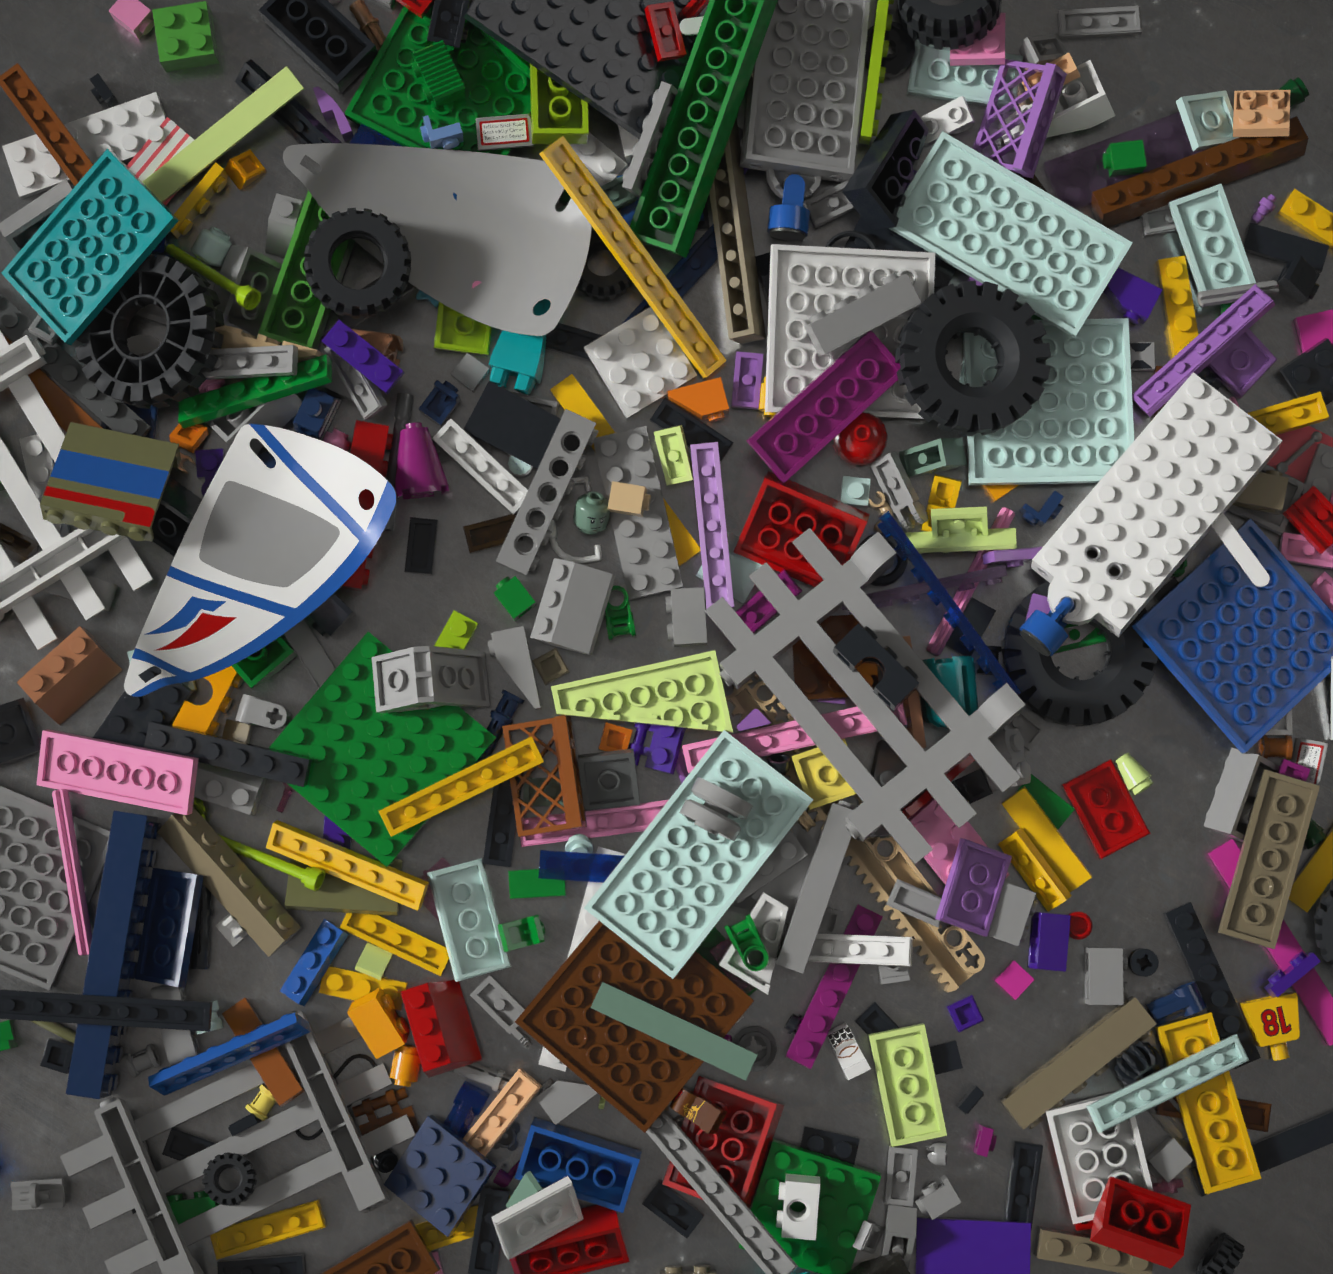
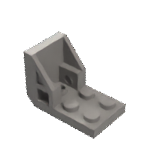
(429, 679)

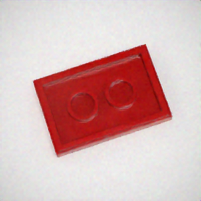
(1105, 809)

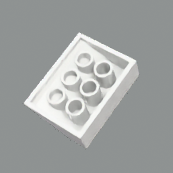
(1092, 1157)

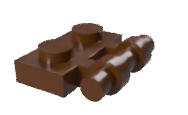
(390, 1098)

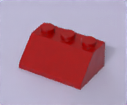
(441, 1026)
(1141, 1223)

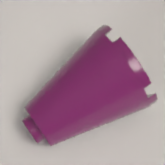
(418, 465)

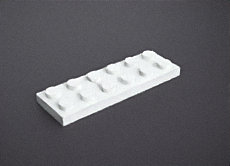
(118, 128)

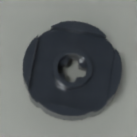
(902, 46)

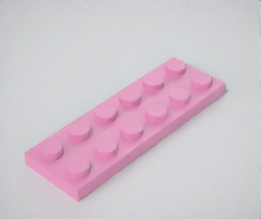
(117, 772)

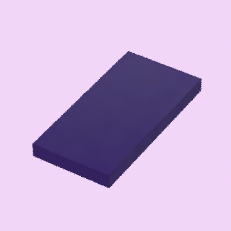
(972, 1246)

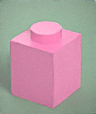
(133, 16)

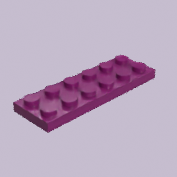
(825, 406)

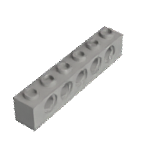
(569, 425)

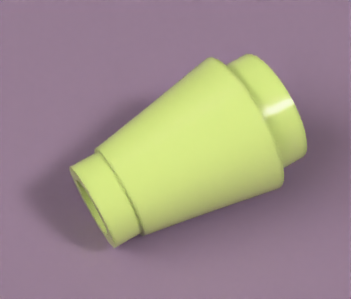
(1134, 774)

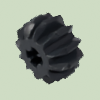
(1138, 1063)

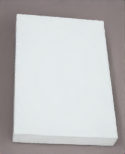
(537, 1217)

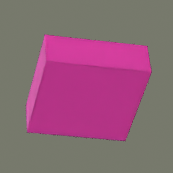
(1014, 980)

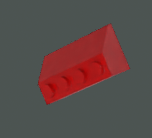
(581, 1248)

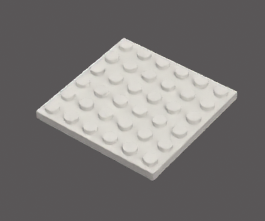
(813, 280)

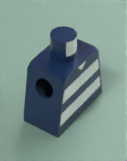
(316, 413)

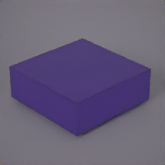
(965, 1013)

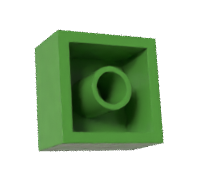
(185, 36)

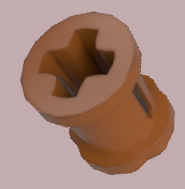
(1276, 747)

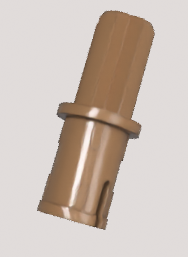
(367, 23)

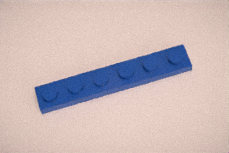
(229, 1054)

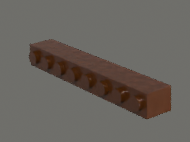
(1195, 173)

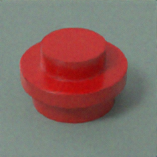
(1080, 925)

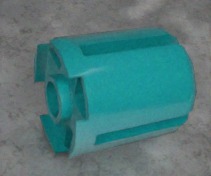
(959, 679)

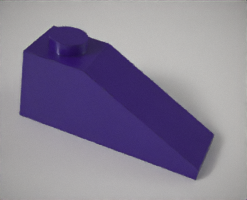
(1132, 295)

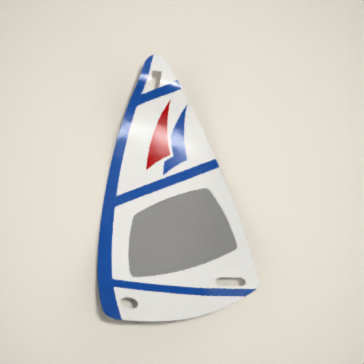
(259, 554)

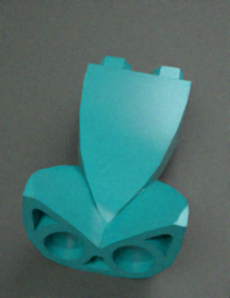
(520, 356)

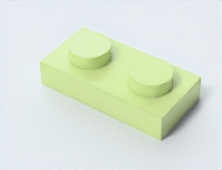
(674, 455)

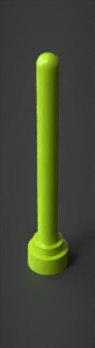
(245, 295)
(310, 877)

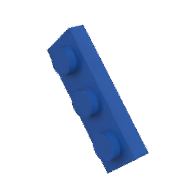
(314, 962)

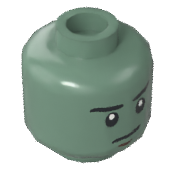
(591, 513)

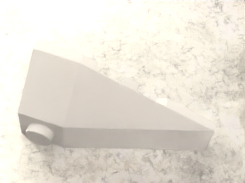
(1079, 107)

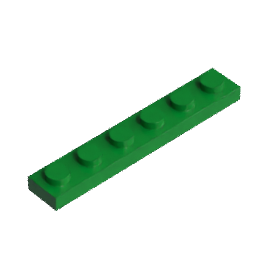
(253, 392)

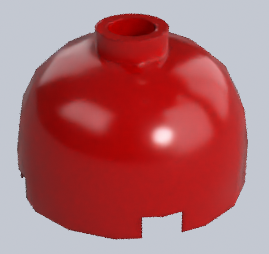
(861, 440)

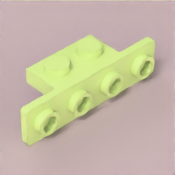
(962, 531)

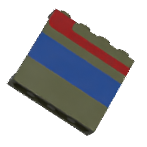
(109, 481)

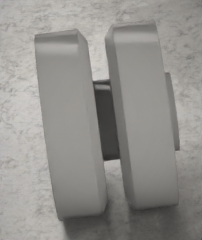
(714, 812)

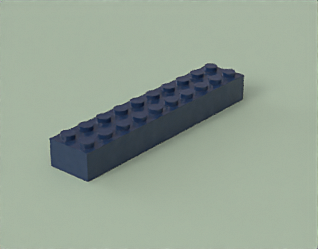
(113, 949)

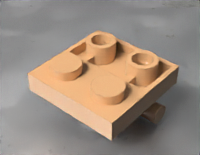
(1261, 113)

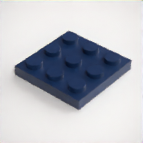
(440, 1175)

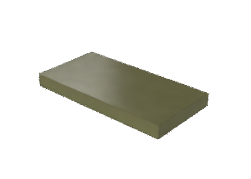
(338, 896)

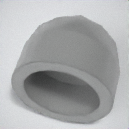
(938, 1154)

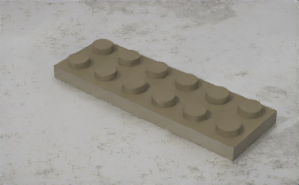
(1268, 859)

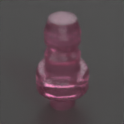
(1168, 1187)

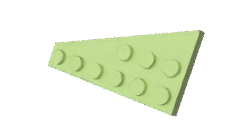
(666, 693)

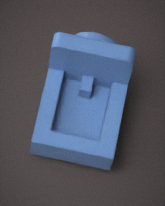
(444, 137)

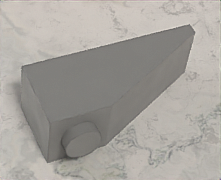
(514, 656)

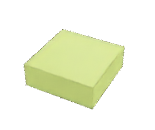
(373, 961)

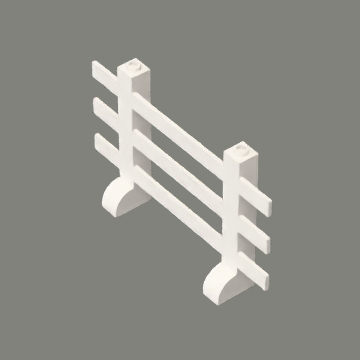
(59, 556)

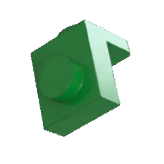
(521, 933)

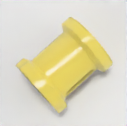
(262, 1103)

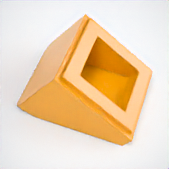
(244, 169)

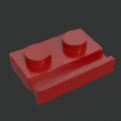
(1313, 518)

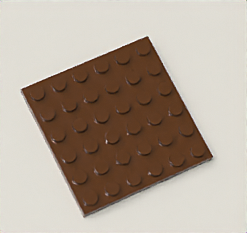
(614, 1059)

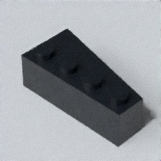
(885, 170)

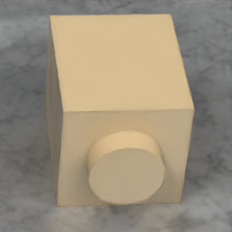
(628, 499)

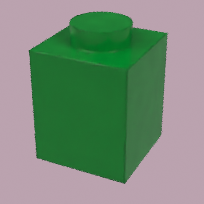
(1125, 158)
(514, 597)

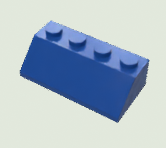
(597, 1167)

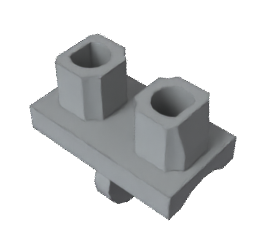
(38, 1194)

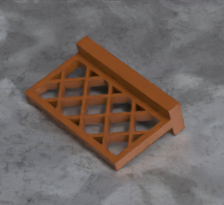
(568, 773)

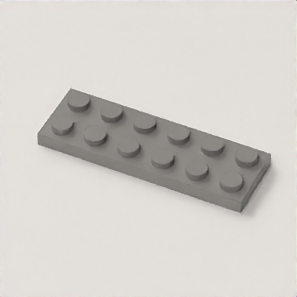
(645, 541)

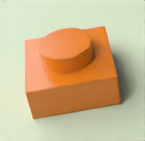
(189, 437)
(614, 738)

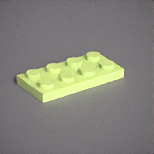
(907, 1085)

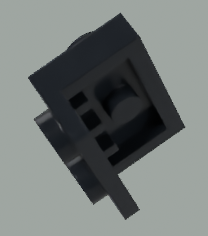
(448, 22)

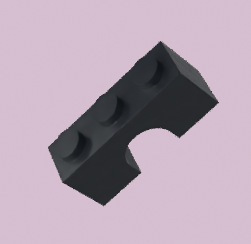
(861, 647)

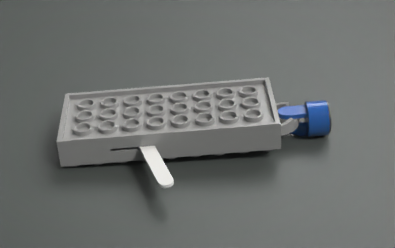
(803, 102)

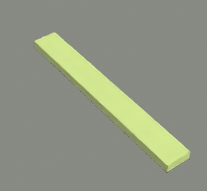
(224, 134)

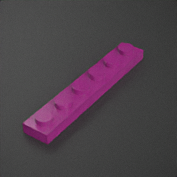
(829, 995)

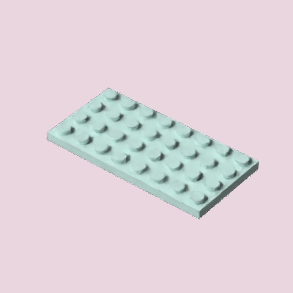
(1009, 233)
(685, 878)

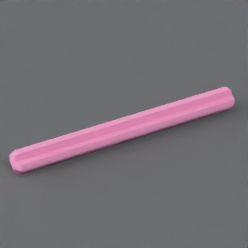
(962, 598)
(72, 870)

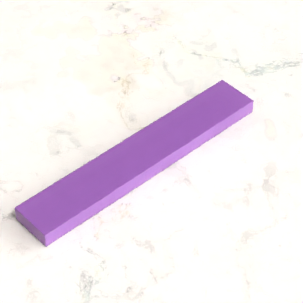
(1203, 349)

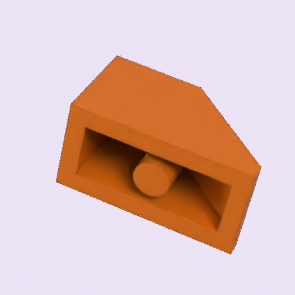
(702, 399)

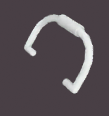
(552, 527)

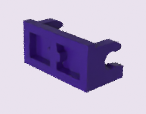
(1049, 941)

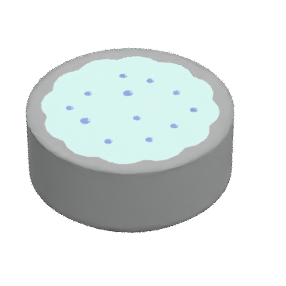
(517, 467)

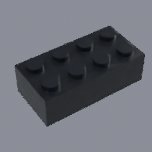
(321, 38)

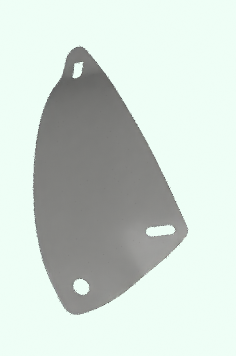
(494, 233)

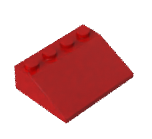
(786, 512)
(739, 1144)

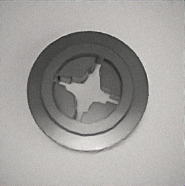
(762, 1037)

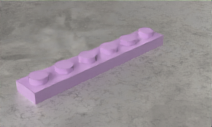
(711, 523)

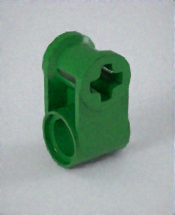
(619, 616)
(747, 941)

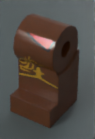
(698, 1110)

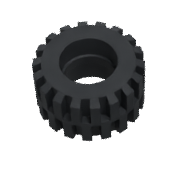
(602, 285)

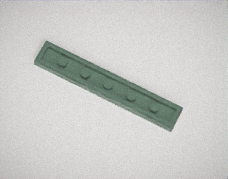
(674, 1031)

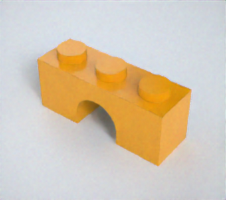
(205, 717)

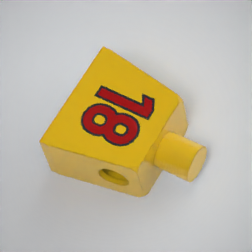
(1273, 1022)

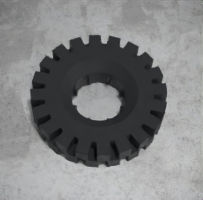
(1008, 330)
(180, 354)
(1075, 700)

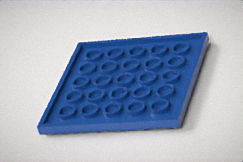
(1239, 645)

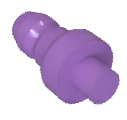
(1266, 206)

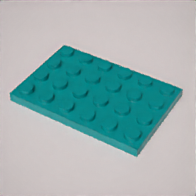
(89, 247)

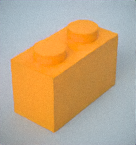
(379, 1022)

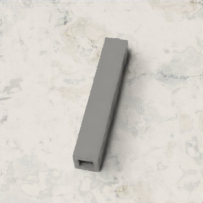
(816, 889)

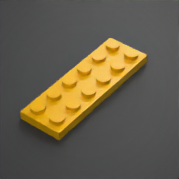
(1210, 1110)

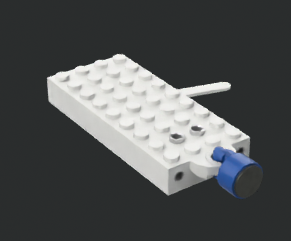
(1152, 515)

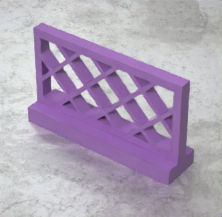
(1038, 116)

